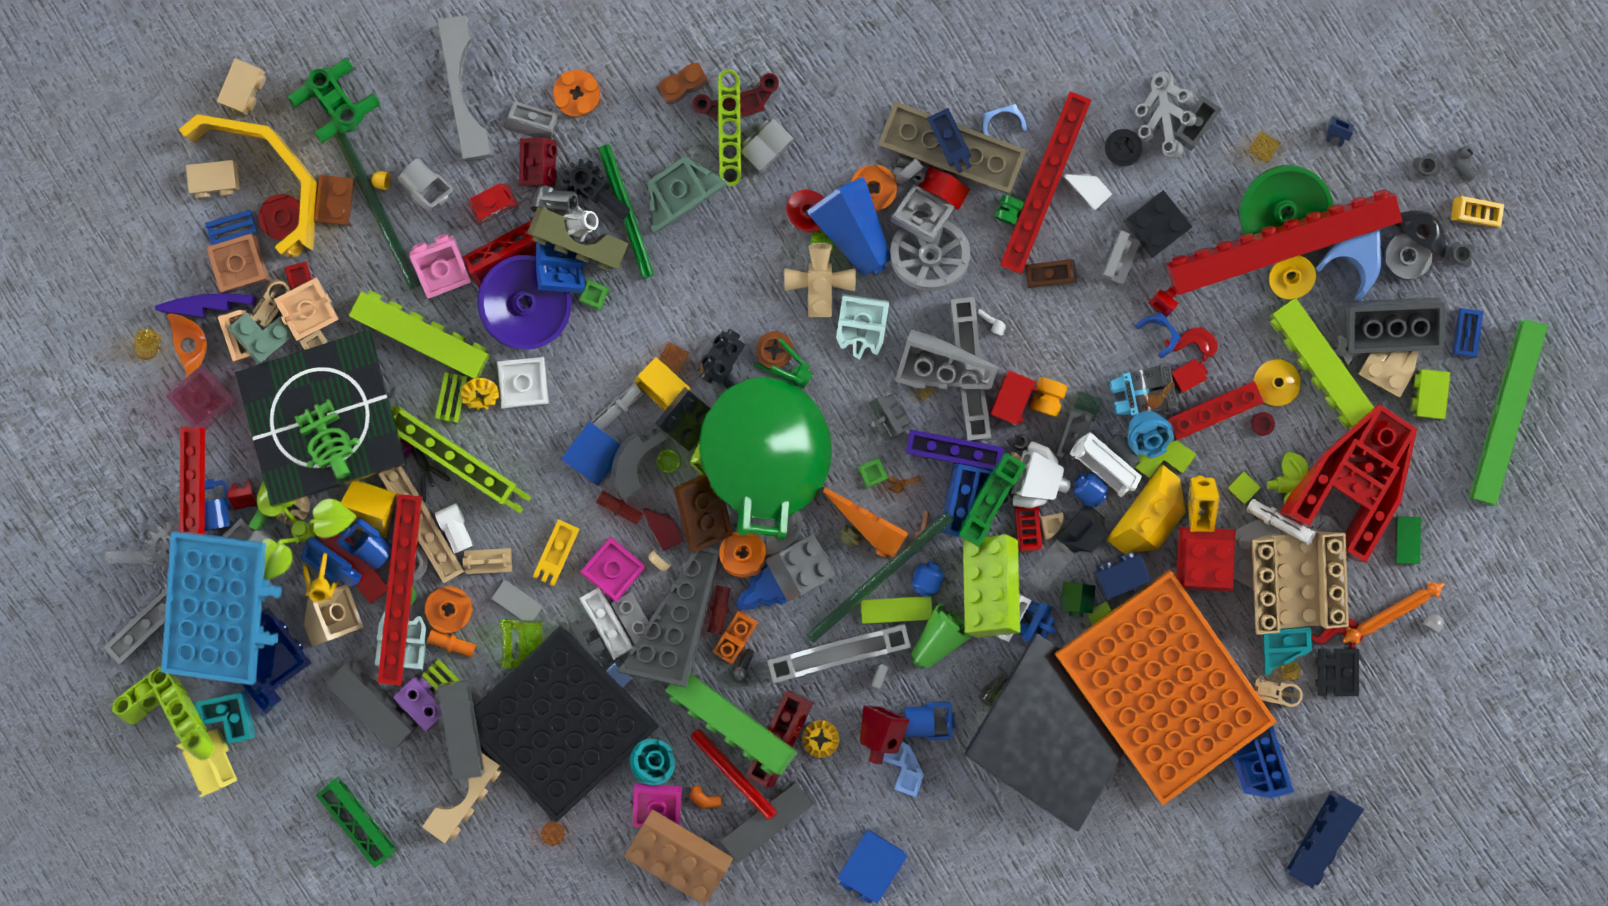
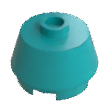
(652, 761)

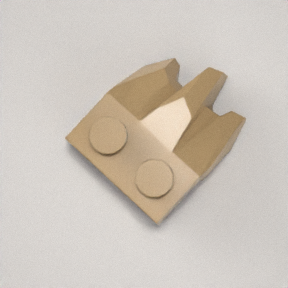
(1389, 370)

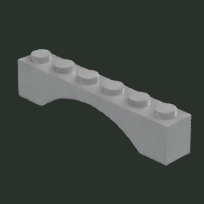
(455, 41)
(966, 338)
(838, 653)

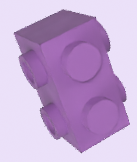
(418, 706)

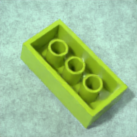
(991, 587)

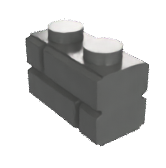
(1205, 114)

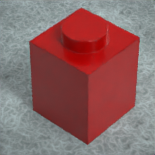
(1189, 375)

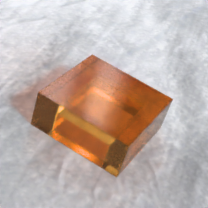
(674, 357)

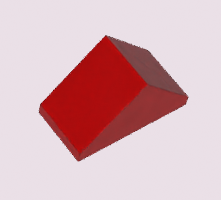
(945, 187)

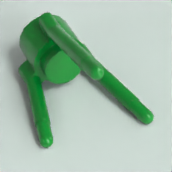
(798, 376)

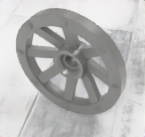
(931, 251)

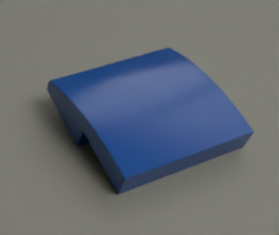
(558, 270)
(592, 453)

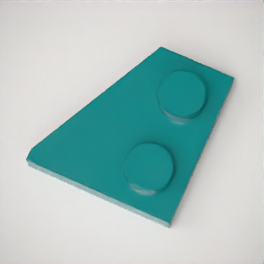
(1285, 647)

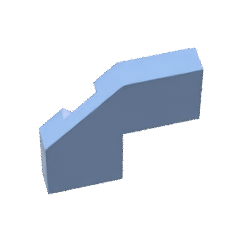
(910, 773)

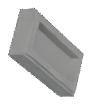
(517, 601)

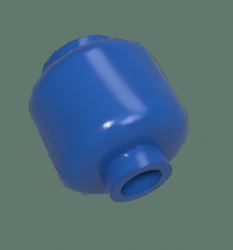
(1090, 489)
(927, 578)

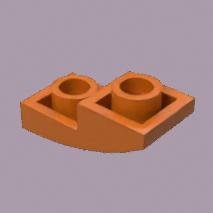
(735, 637)

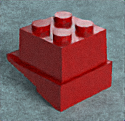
(1206, 559)

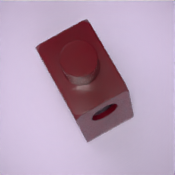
(882, 732)

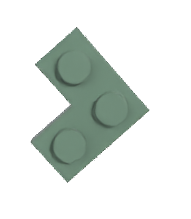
(260, 342)

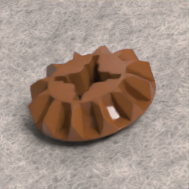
(768, 340)

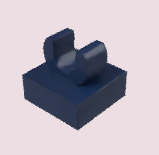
(1339, 128)

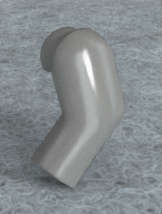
(903, 175)

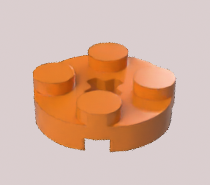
(587, 85)
(886, 183)
(749, 565)
(456, 620)

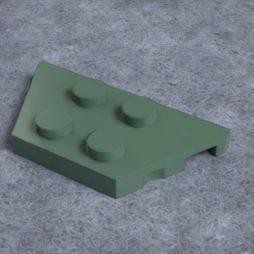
(680, 191)

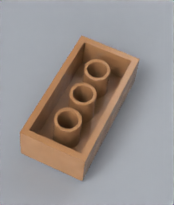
(678, 857)

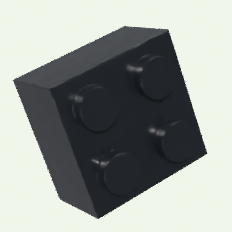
(1157, 224)

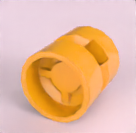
(1048, 397)

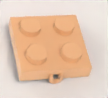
(306, 309)

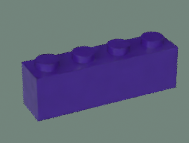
(953, 450)

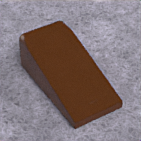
(1051, 273)

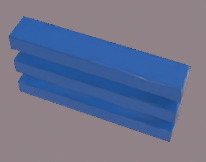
(209, 225)
(1458, 332)

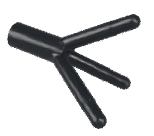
(425, 468)

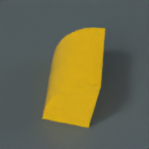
(660, 383)

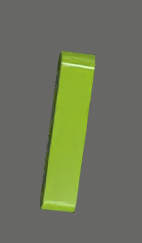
(729, 115)

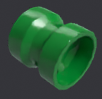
(1008, 210)

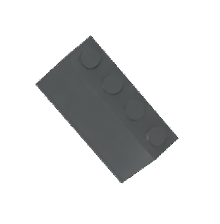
(1395, 325)

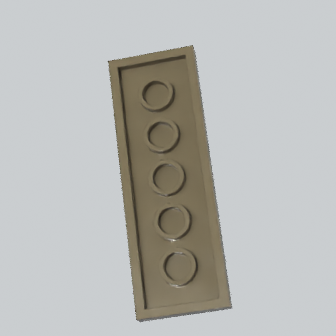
(992, 160)

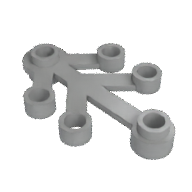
(1164, 112)

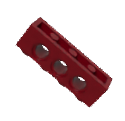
(786, 726)

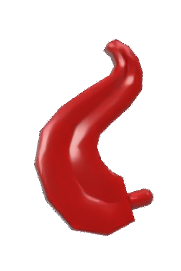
(1199, 336)
(1327, 634)

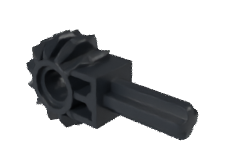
(594, 187)

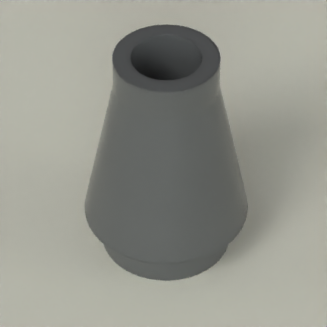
(1121, 448)

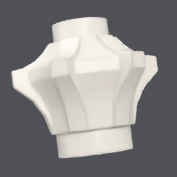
(580, 223)

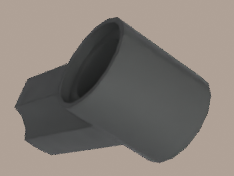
(554, 200)

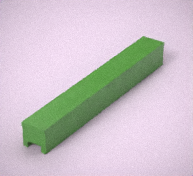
(1508, 412)

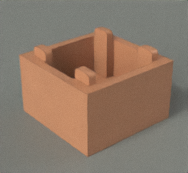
(238, 263)

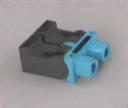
(1136, 390)

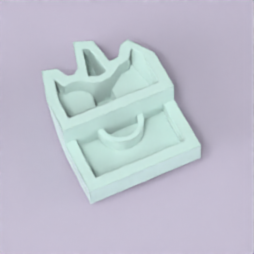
(862, 323)
(415, 644)

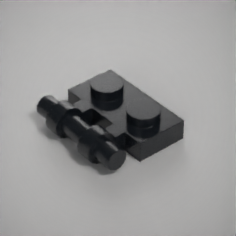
(1345, 672)

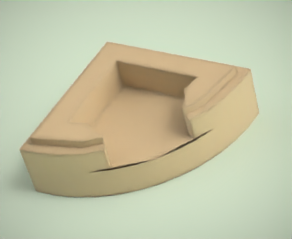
(1051, 524)

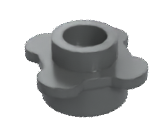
(1433, 168)
(1467, 251)

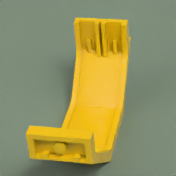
(304, 233)

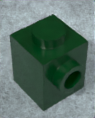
(1077, 598)

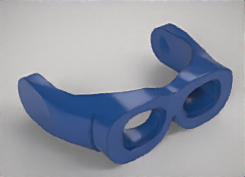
(1161, 319)

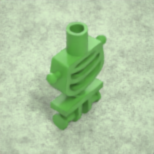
(334, 455)

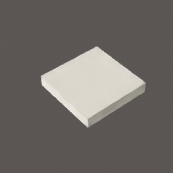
(522, 382)

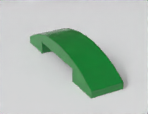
(990, 499)

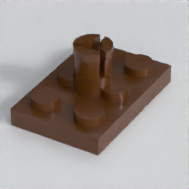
(702, 513)

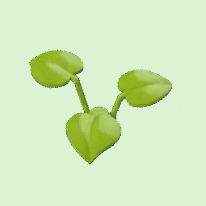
(329, 520)

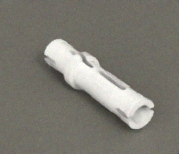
(1272, 517)

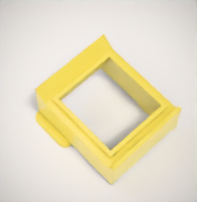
(216, 770)

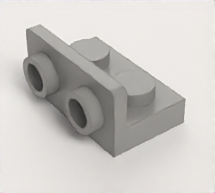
(1120, 258)

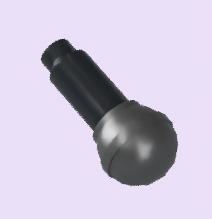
(739, 674)

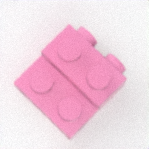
(439, 265)

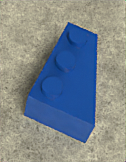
(962, 491)

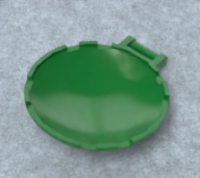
(765, 452)

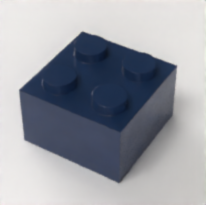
(1122, 575)

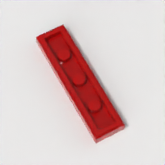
(371, 583)

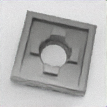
(921, 200)

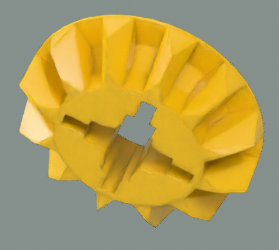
(484, 387)
(812, 746)

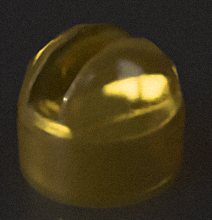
(1291, 671)

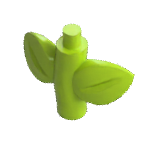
(1294, 469)

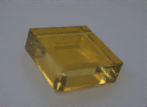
(1264, 147)

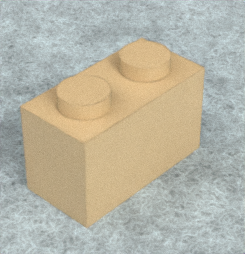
(241, 87)
(213, 178)

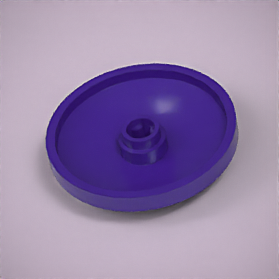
(516, 309)

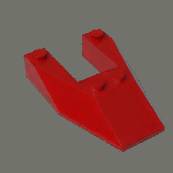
(1367, 467)

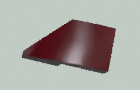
(664, 529)

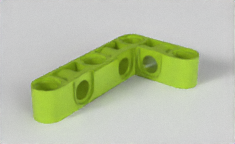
(170, 694)

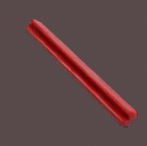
(733, 774)

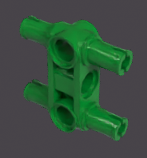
(333, 100)

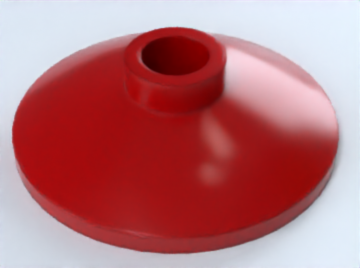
(798, 205)

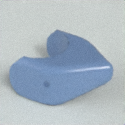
(1363, 253)

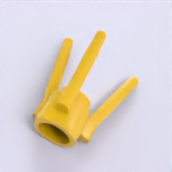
(319, 589)

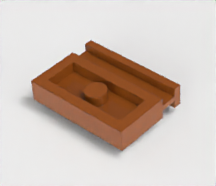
(334, 200)

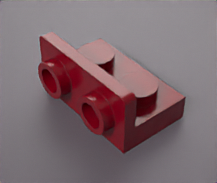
(537, 162)

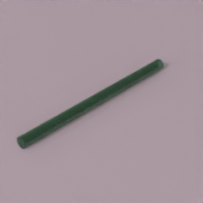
(377, 210)
(880, 576)

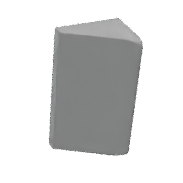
(531, 121)

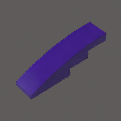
(198, 304)

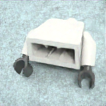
(1040, 477)

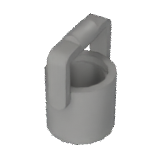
(420, 180)

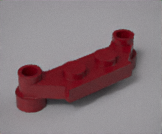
(750, 101)

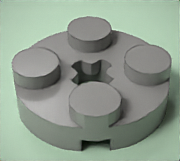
(1395, 261)

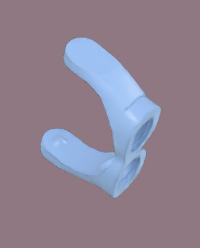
(1012, 109)

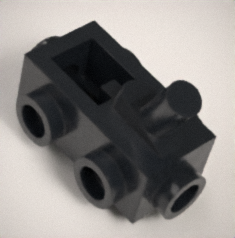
(721, 357)

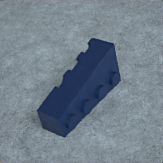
(1323, 839)

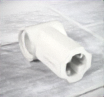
(452, 523)

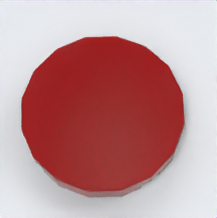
(279, 216)

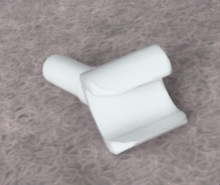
(998, 326)

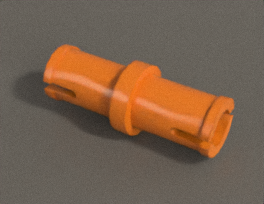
(451, 643)

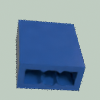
(871, 866)

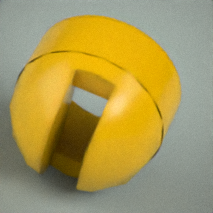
(381, 180)

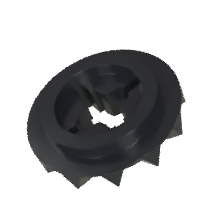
(1118, 137)

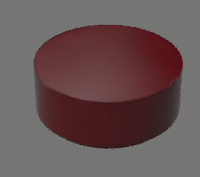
(1262, 423)

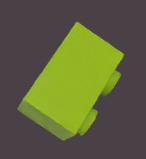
(1430, 394)

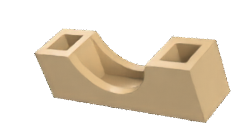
(444, 821)

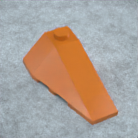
(877, 531)

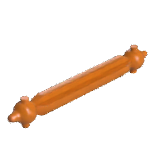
(1393, 612)

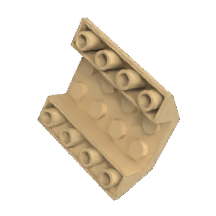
(1300, 582)

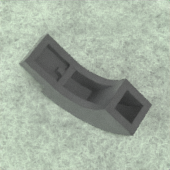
(627, 459)

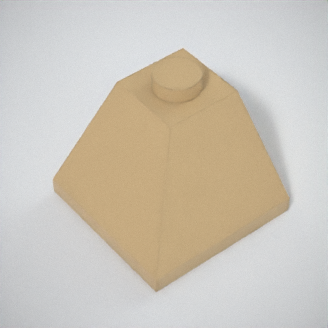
(332, 617)

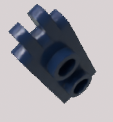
(950, 139)

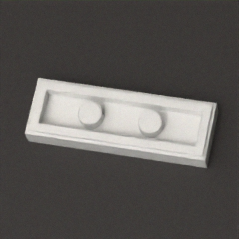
(606, 623)

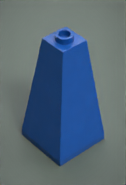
(853, 226)

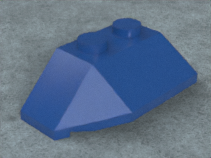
(1263, 767)

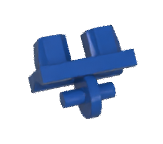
(1040, 612)

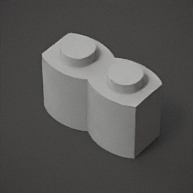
(766, 146)

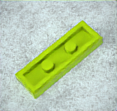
(896, 609)

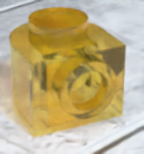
(146, 344)

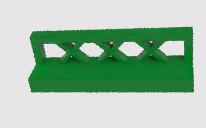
(360, 815)

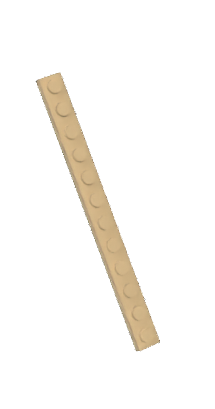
(398, 481)

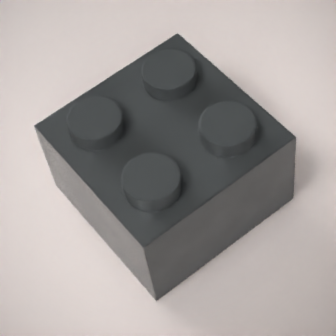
(800, 567)

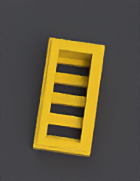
(1462, 212)

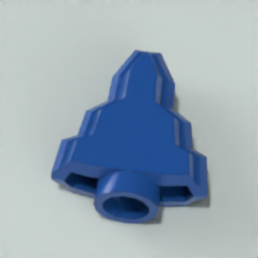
(762, 591)

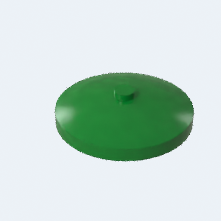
(1282, 195)

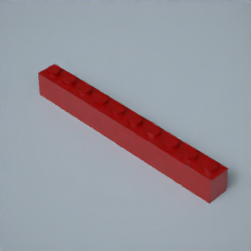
(1284, 242)

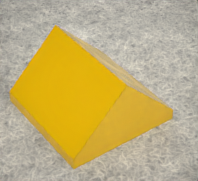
(370, 504)

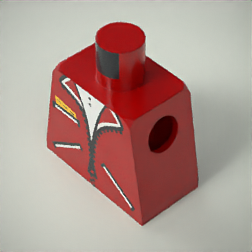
(492, 203)

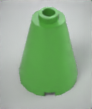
(939, 638)

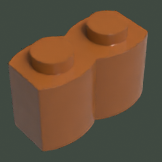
(677, 86)

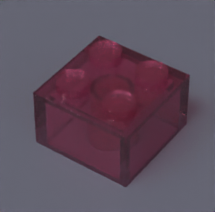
(201, 398)

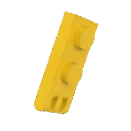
(556, 551)

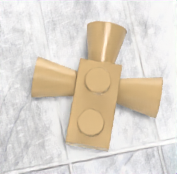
(820, 280)

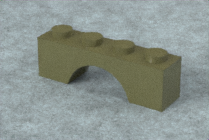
(551, 228)

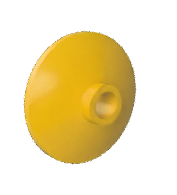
(1295, 285)
(1269, 391)

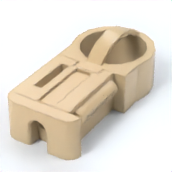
(266, 307)
(1272, 692)

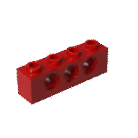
(1215, 410)

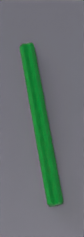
(629, 222)

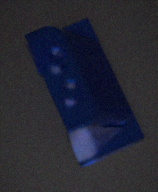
(275, 663)

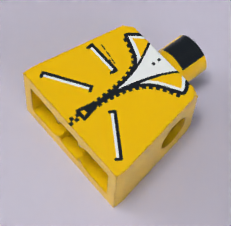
(1202, 493)

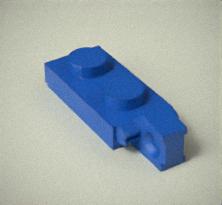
(336, 568)

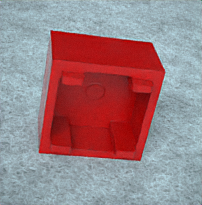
(1012, 398)

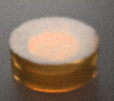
(553, 833)

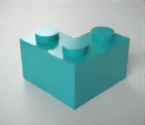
(233, 711)

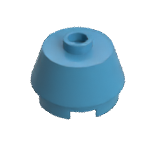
(1149, 434)

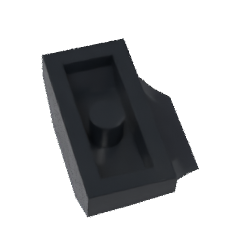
(1084, 531)

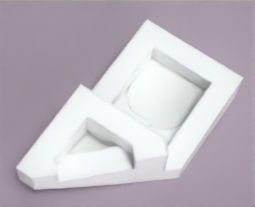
(1090, 188)

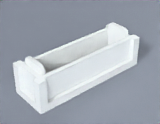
(1105, 464)

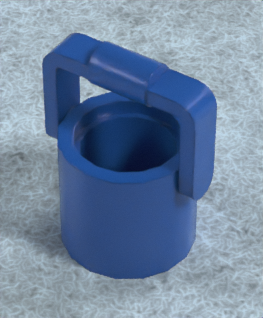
(216, 510)
(369, 547)
(922, 721)

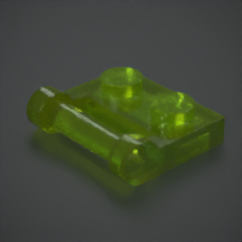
(529, 638)

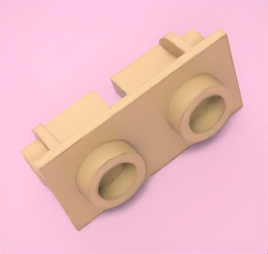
(487, 561)

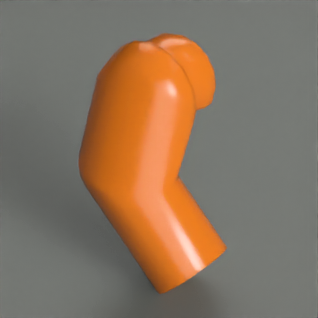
(701, 800)

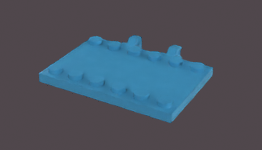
(215, 607)

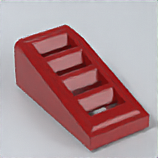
(1030, 546)

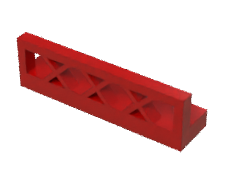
(510, 249)

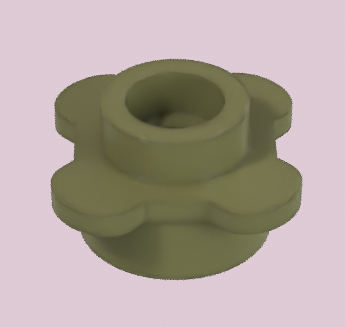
(850, 536)

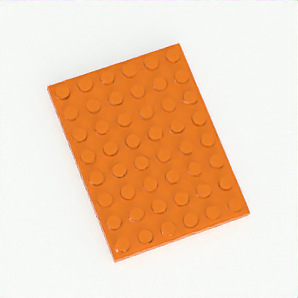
(1165, 687)

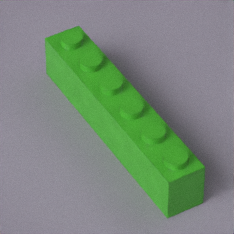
(734, 724)

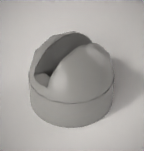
(1433, 623)

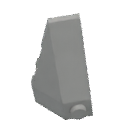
(942, 365)

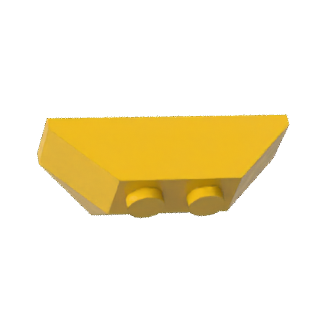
(1151, 514)

